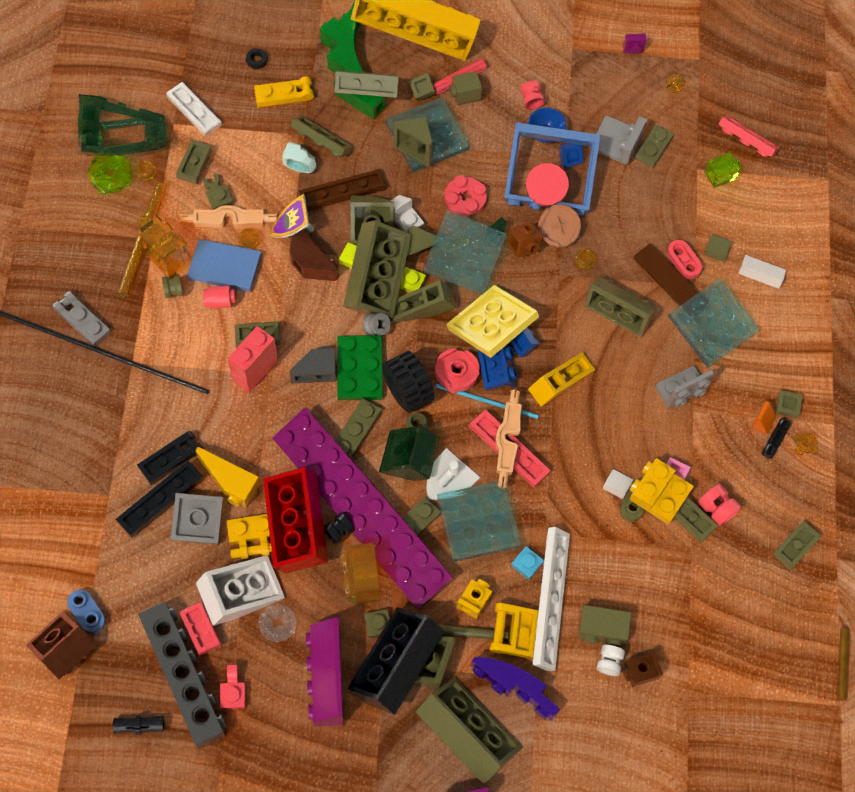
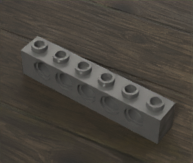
(153, 620)

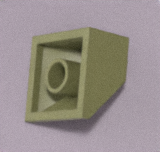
(369, 209)

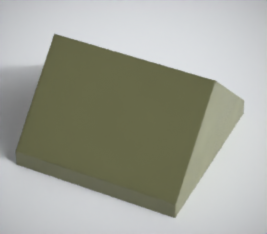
(413, 139)
(435, 668)

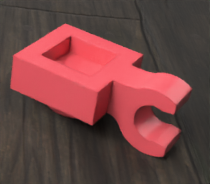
(232, 693)

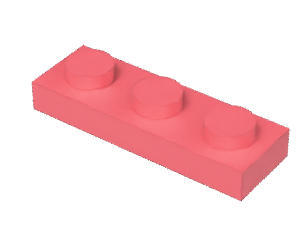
(748, 136)

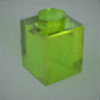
(722, 170)

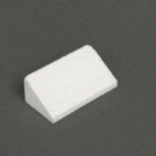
(762, 271)

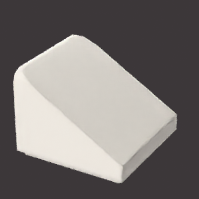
(617, 484)

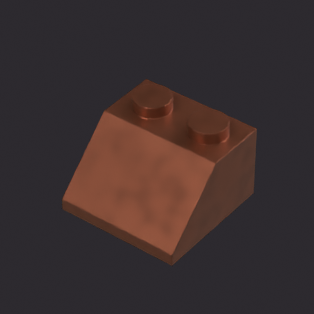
(61, 645)

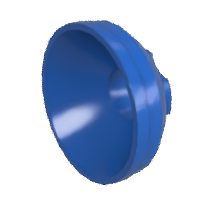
(549, 118)

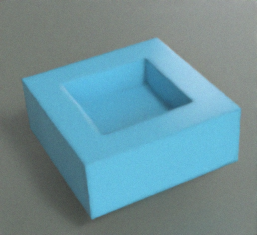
(527, 563)

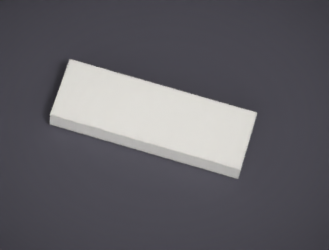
(194, 109)

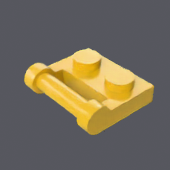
(521, 633)

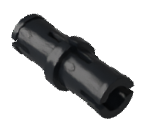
(138, 725)

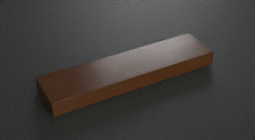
(343, 189)
(665, 275)

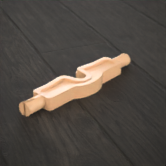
(217, 217)
(507, 449)

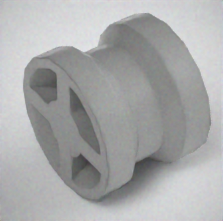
(376, 324)

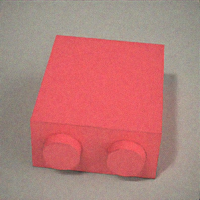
(253, 359)

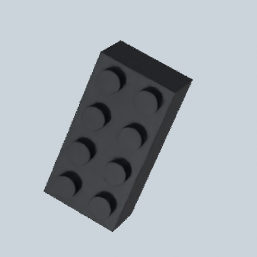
(396, 660)

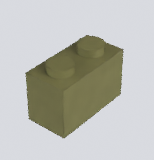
(604, 626)

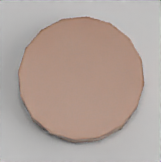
(559, 225)

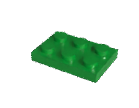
(359, 367)

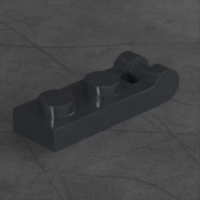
(169, 457)

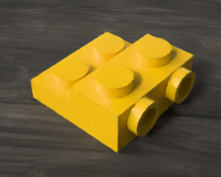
(660, 491)

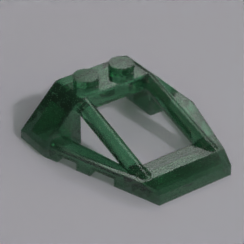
(89, 127)

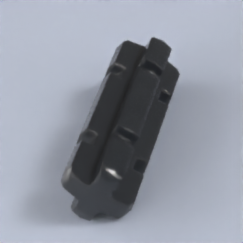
(776, 438)

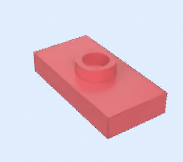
(200, 628)

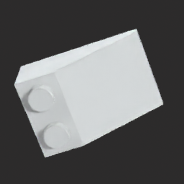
(239, 589)

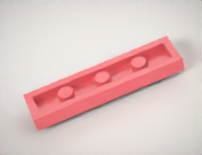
(525, 462)

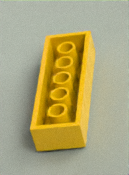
(421, 23)

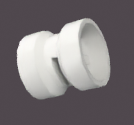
(610, 660)

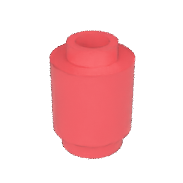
(219, 297)

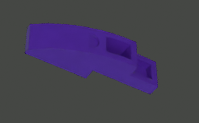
(508, 678)

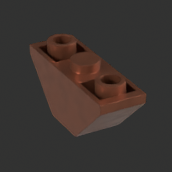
(311, 259)

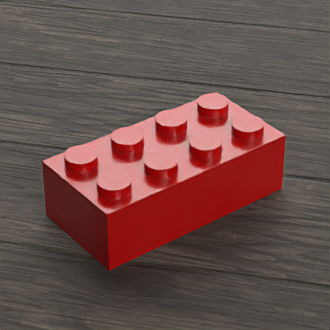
(295, 520)

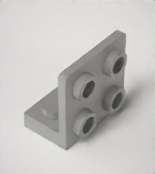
(619, 139)
(683, 386)

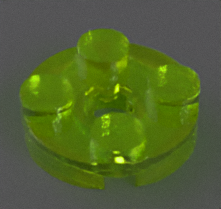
(113, 183)

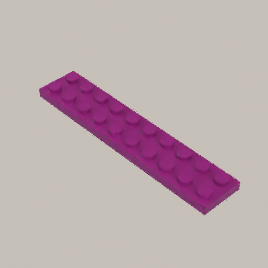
(372, 516)

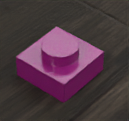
(634, 43)

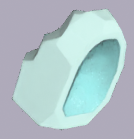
(298, 158)

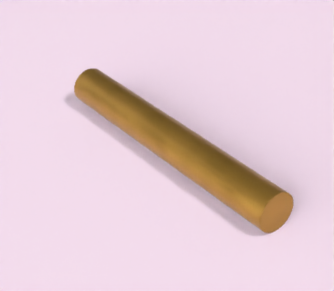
(843, 664)

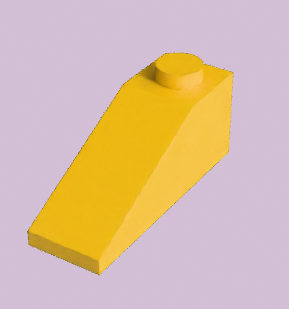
(561, 379)
(233, 481)

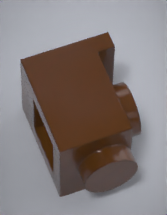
(635, 676)

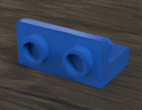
(498, 369)

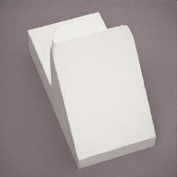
(405, 215)

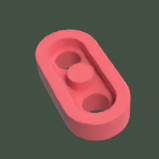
(685, 260)

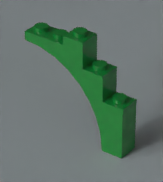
(341, 38)

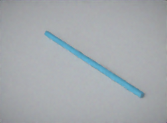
(485, 400)

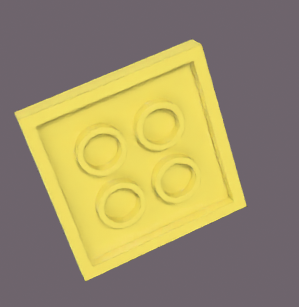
(492, 320)

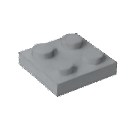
(196, 518)

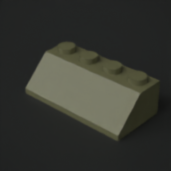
(377, 269)
(468, 730)

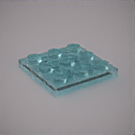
(444, 131)
(464, 252)
(713, 323)
(478, 521)

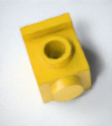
(471, 605)

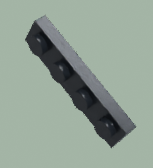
(159, 499)

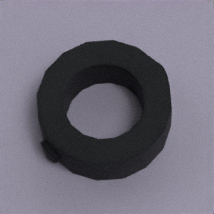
(256, 52)

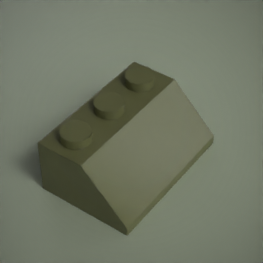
(620, 306)

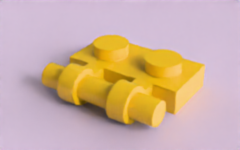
(249, 530)

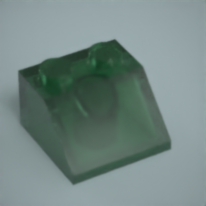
(410, 453)

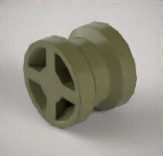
(172, 286)

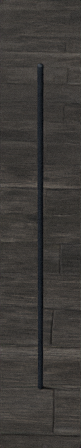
(179, 381)

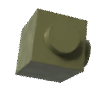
(466, 88)

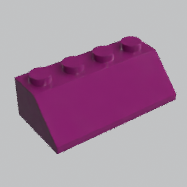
(326, 673)

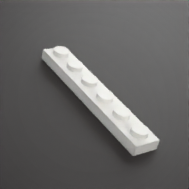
(551, 599)

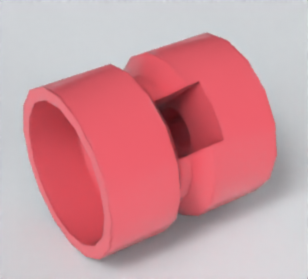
(724, 511)

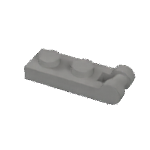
(82, 319)

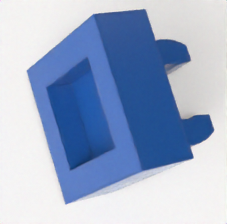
(571, 155)
(524, 343)

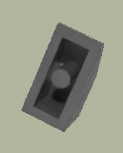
(315, 366)

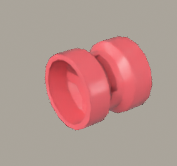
(533, 97)

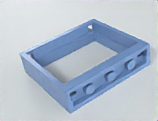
(558, 135)

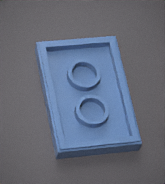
(224, 265)

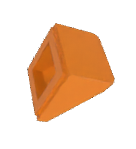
(764, 418)

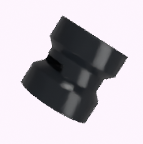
(338, 528)

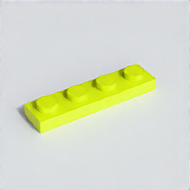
(410, 280)

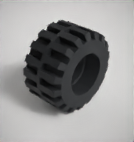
(408, 381)

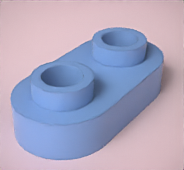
(85, 610)

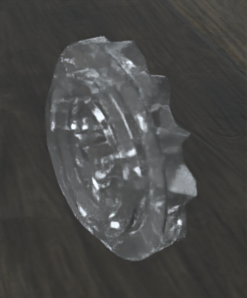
(279, 633)

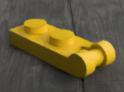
(284, 92)

